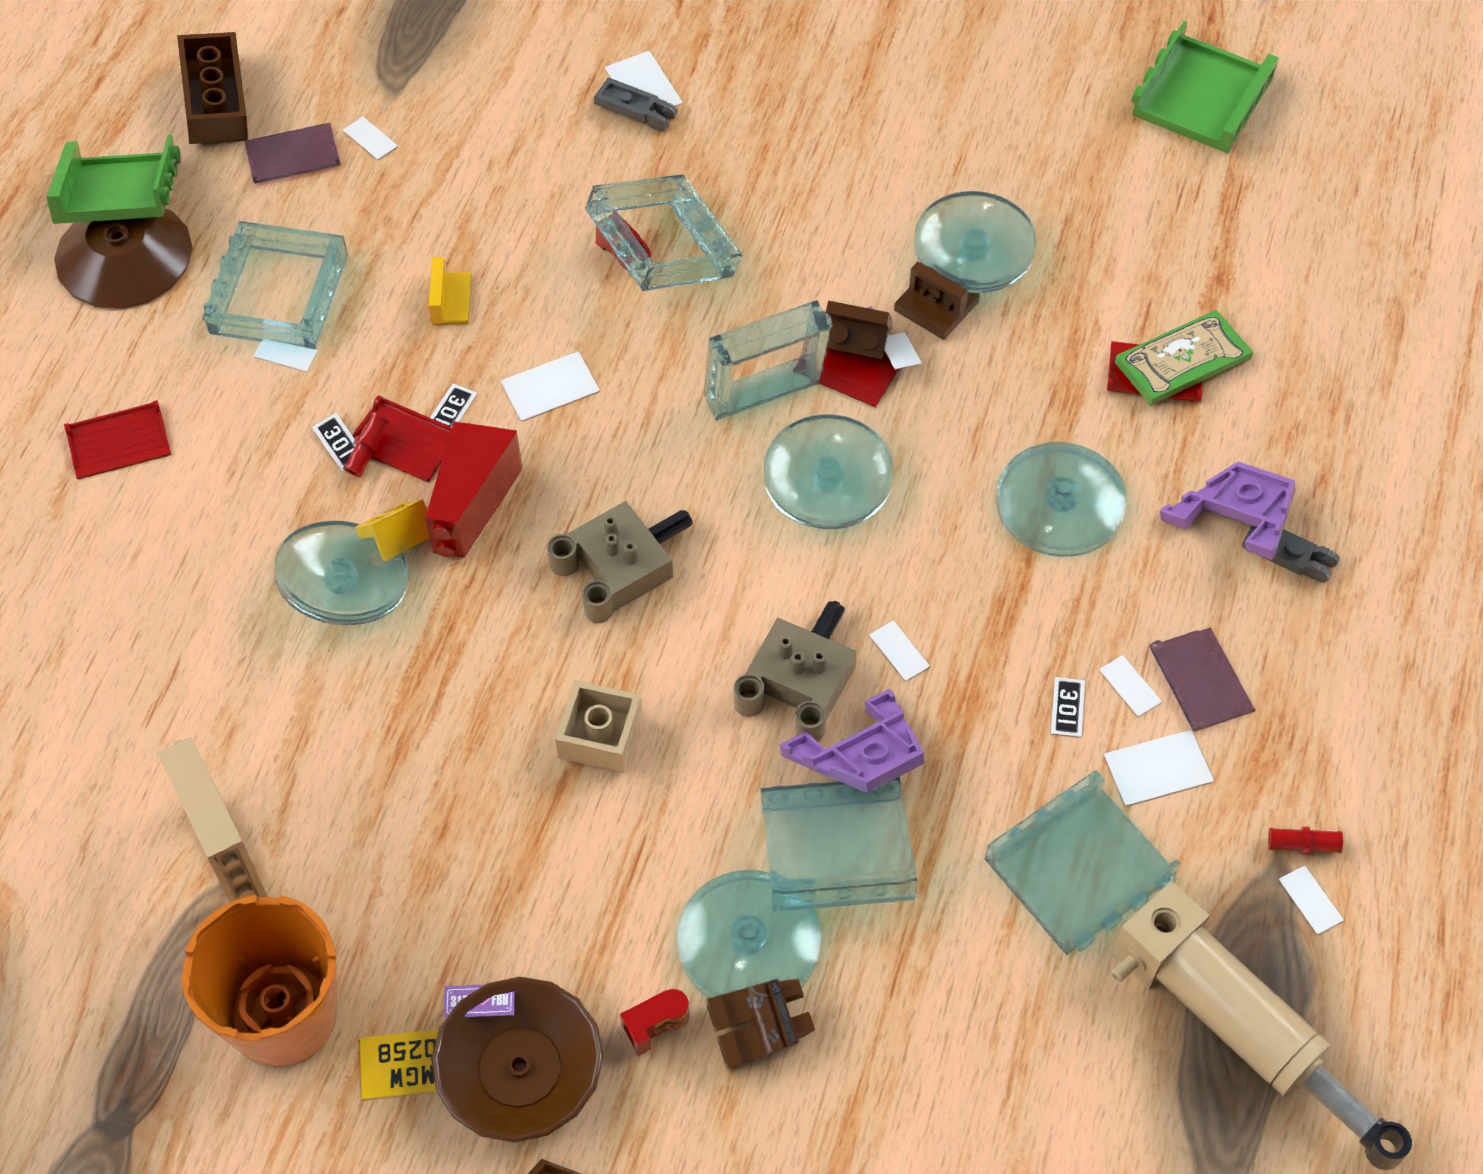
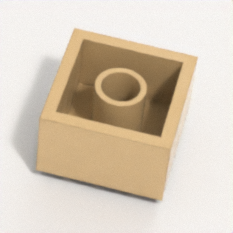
(599, 726)

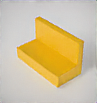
(448, 294)
(397, 528)

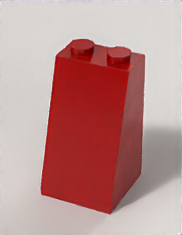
(470, 485)

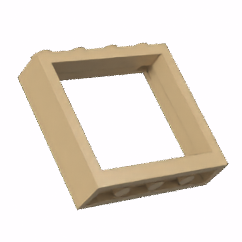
(211, 820)

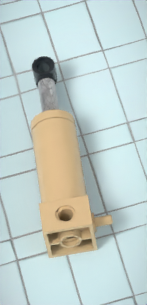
(1172, 947)

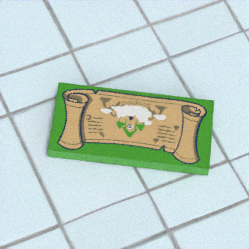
(1183, 357)

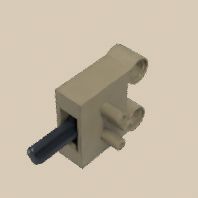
(619, 555)
(799, 670)

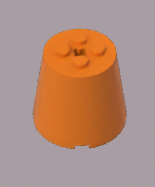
(250, 962)

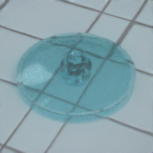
(976, 240)
(828, 471)
(1061, 499)
(337, 575)
(736, 940)

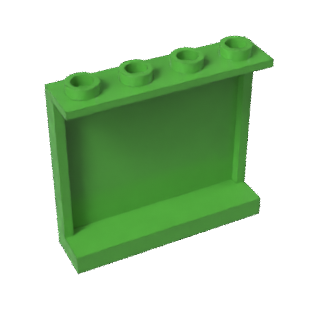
(1202, 90)
(112, 185)

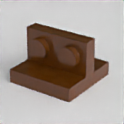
(935, 301)
(858, 330)

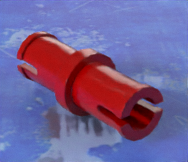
(366, 444)
(1305, 840)

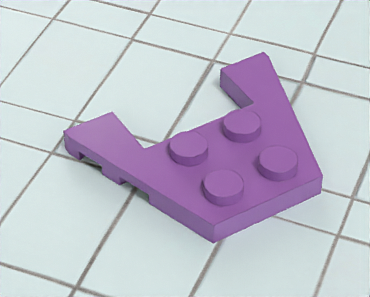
(1244, 495)
(868, 756)

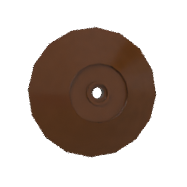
(123, 259)
(478, 1055)

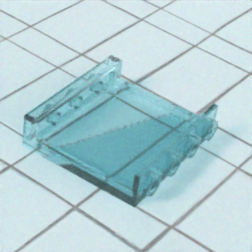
(837, 845)
(1079, 864)

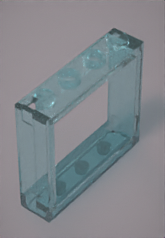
(283, 240)
(720, 251)
(759, 338)

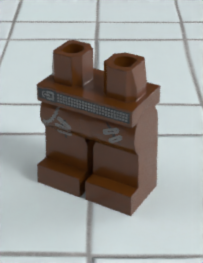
(769, 1019)

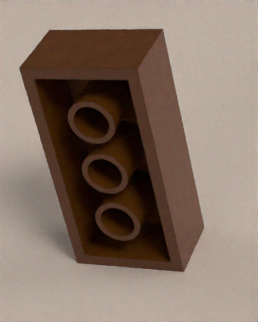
(212, 88)

